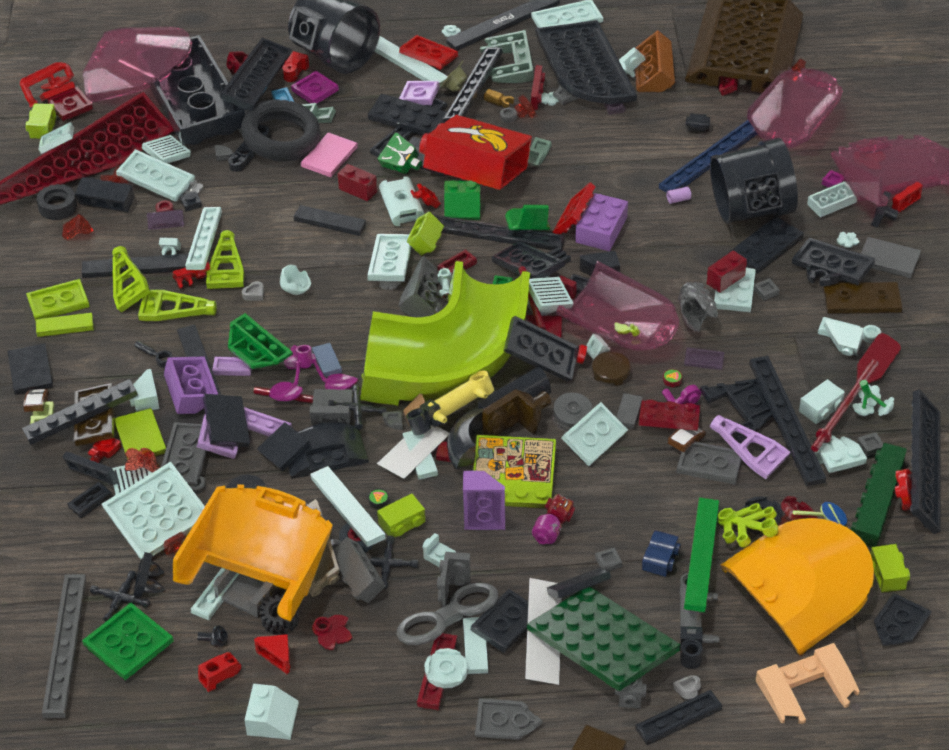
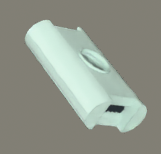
(400, 202)

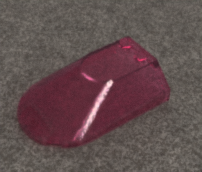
(795, 106)
(619, 299)

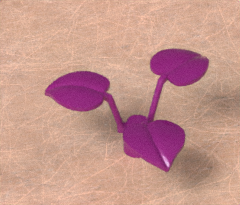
(303, 358)

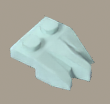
(840, 454)

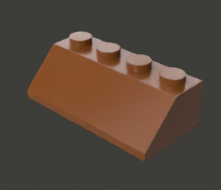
(657, 70)

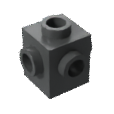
(631, 695)

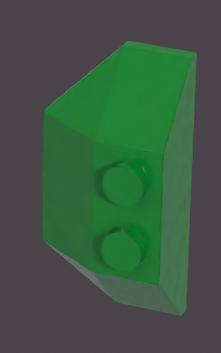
(255, 344)

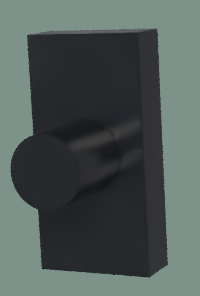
(884, 211)

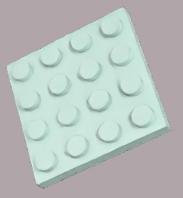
(154, 510)

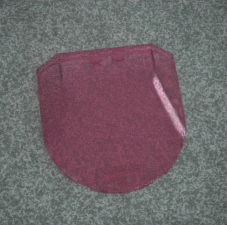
(132, 59)

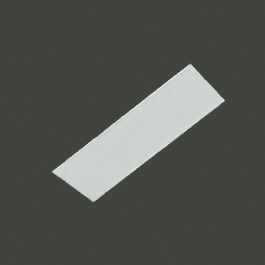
(402, 461)

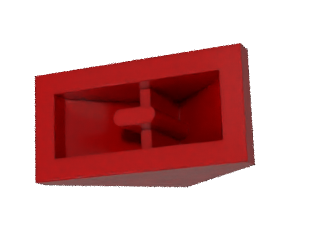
(275, 650)

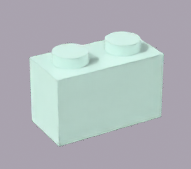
(821, 401)

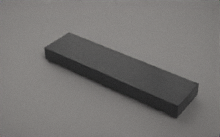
(329, 220)
(678, 717)

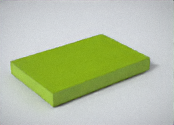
(58, 300)
(140, 431)

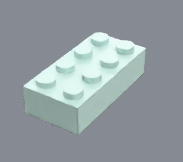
(831, 199)

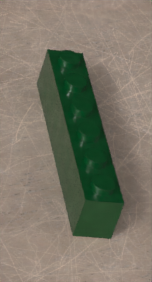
(879, 494)

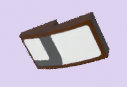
(35, 400)
(683, 439)

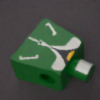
(399, 155)

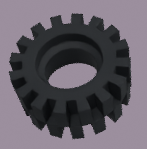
(276, 624)

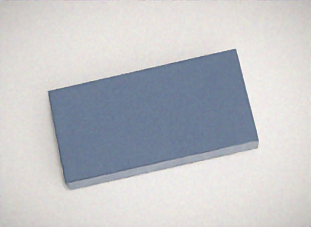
(327, 359)

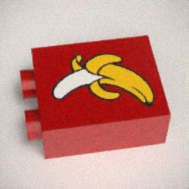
(476, 151)

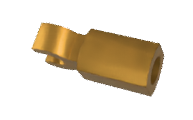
(498, 98)

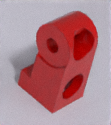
(294, 66)
(217, 670)

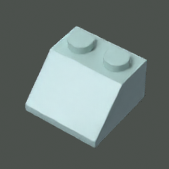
(270, 712)

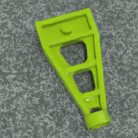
(225, 278)
(135, 291)
(152, 303)

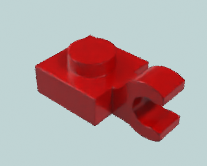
(426, 195)
(104, 448)

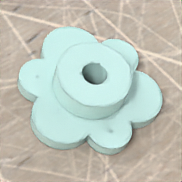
(450, 30)

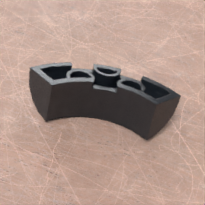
(459, 444)

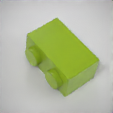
(41, 120)
(425, 233)
(401, 516)
(889, 568)

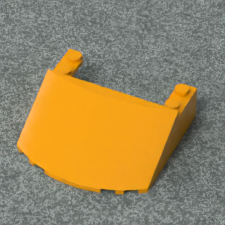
(258, 536)

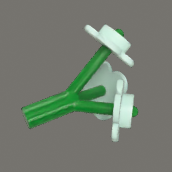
(871, 396)

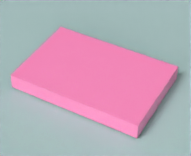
(329, 154)

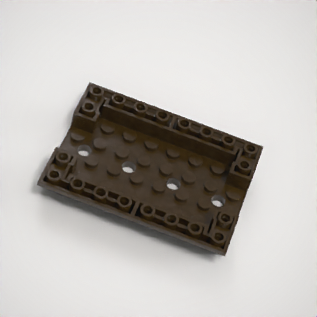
(767, 41)

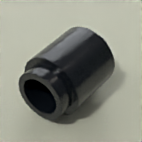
(698, 122)

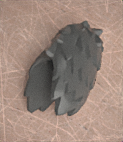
(696, 305)

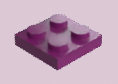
(314, 87)

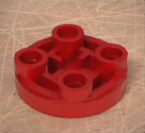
(903, 490)

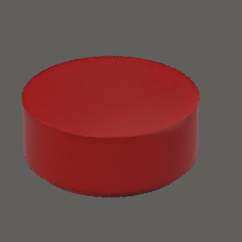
(581, 354)

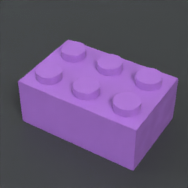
(601, 222)

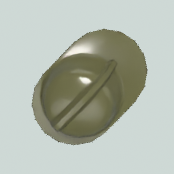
(455, 80)

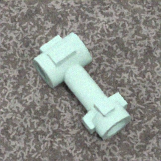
(444, 279)

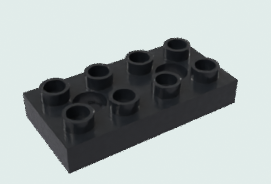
(193, 98)

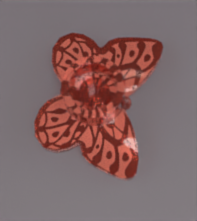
(143, 458)

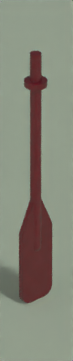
(869, 368)

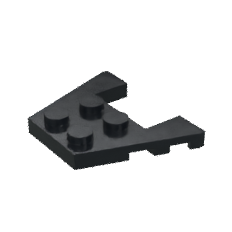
(746, 398)

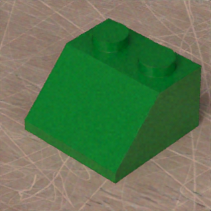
(462, 200)

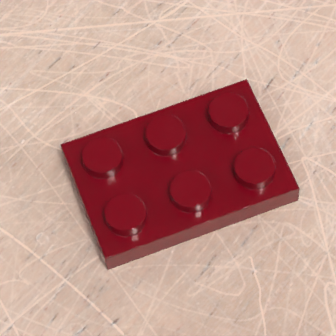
(669, 415)

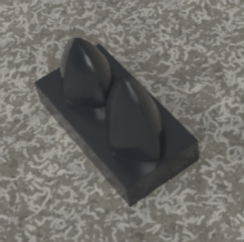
(143, 582)

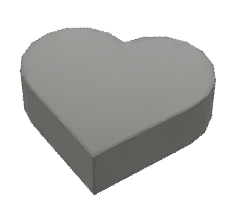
(253, 292)
(688, 686)

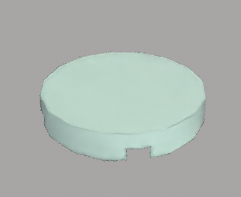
(446, 668)

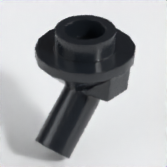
(217, 637)

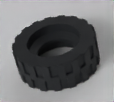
(55, 192)

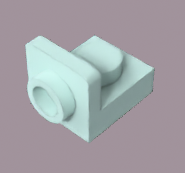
(631, 61)
(434, 550)

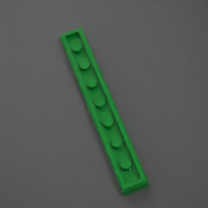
(701, 555)

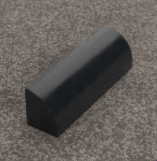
(531, 383)

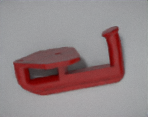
(42, 74)

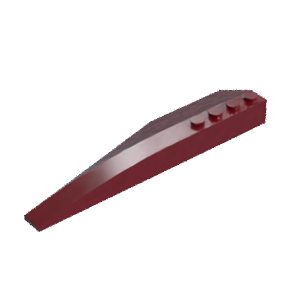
(91, 150)

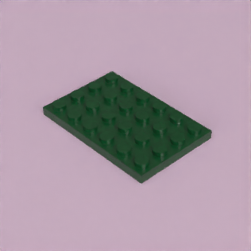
(603, 638)

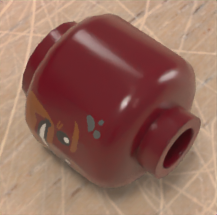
(560, 507)

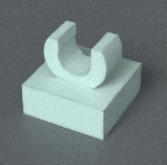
(169, 244)
(596, 346)

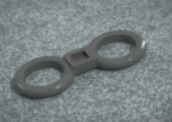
(448, 614)

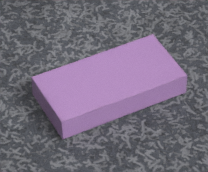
(230, 366)

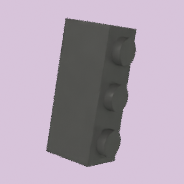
(358, 570)

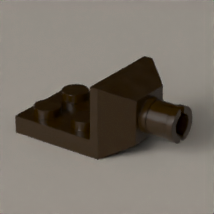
(514, 408)

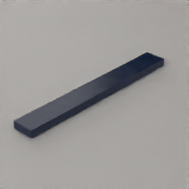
(701, 163)

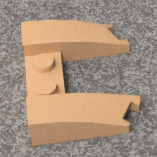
(825, 663)

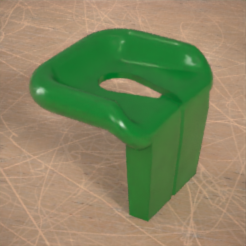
(528, 218)

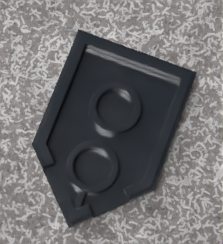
(900, 620)

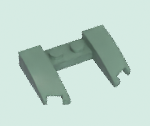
(517, 44)

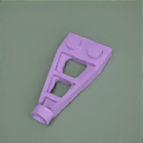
(767, 461)

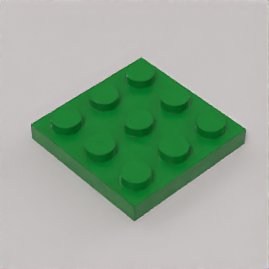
(128, 641)

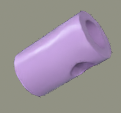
(678, 195)

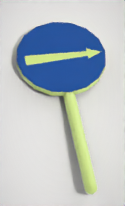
(829, 511)

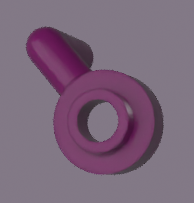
(690, 394)

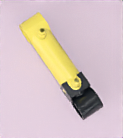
(435, 412)

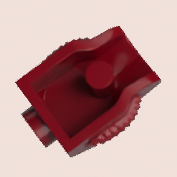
(235, 60)

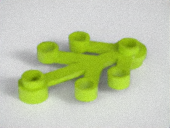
(728, 517)

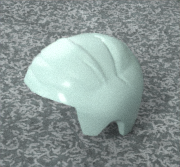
(294, 281)

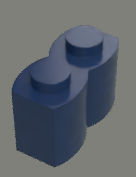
(660, 553)

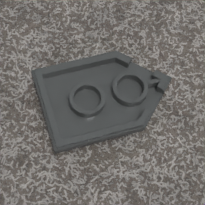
(504, 719)

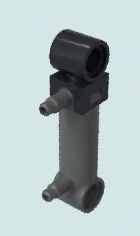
(691, 630)

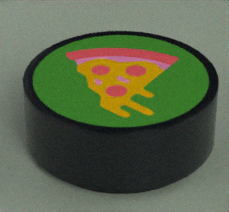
(378, 498)

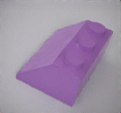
(188, 382)
(483, 502)

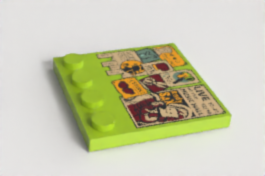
(520, 465)

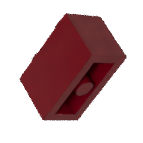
(357, 182)
(726, 271)

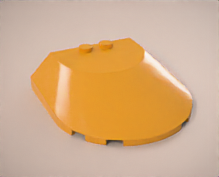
(806, 577)

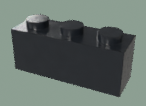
(105, 194)

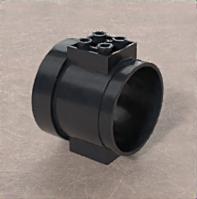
(335, 31)
(754, 182)

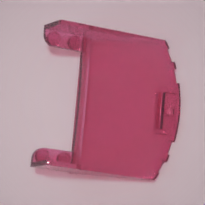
(891, 165)

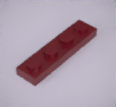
(429, 694)

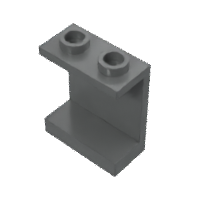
(244, 592)

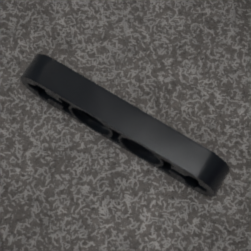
(238, 161)

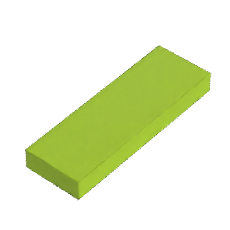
(64, 324)

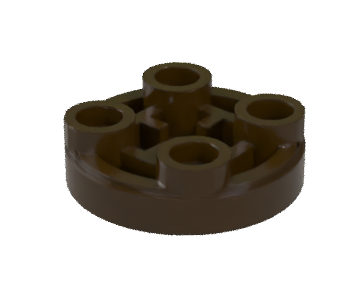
(611, 368)

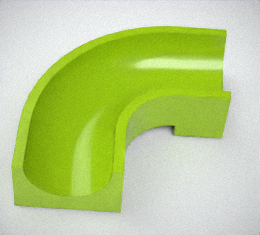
(442, 349)

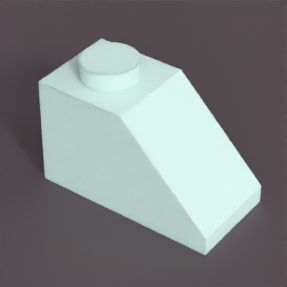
(845, 337)
(146, 392)

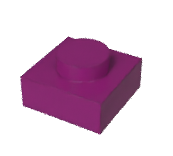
(832, 179)

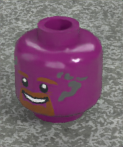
(547, 528)

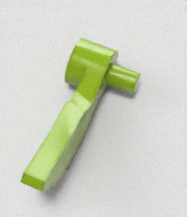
(621, 328)

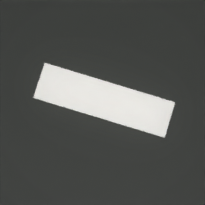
(541, 658)

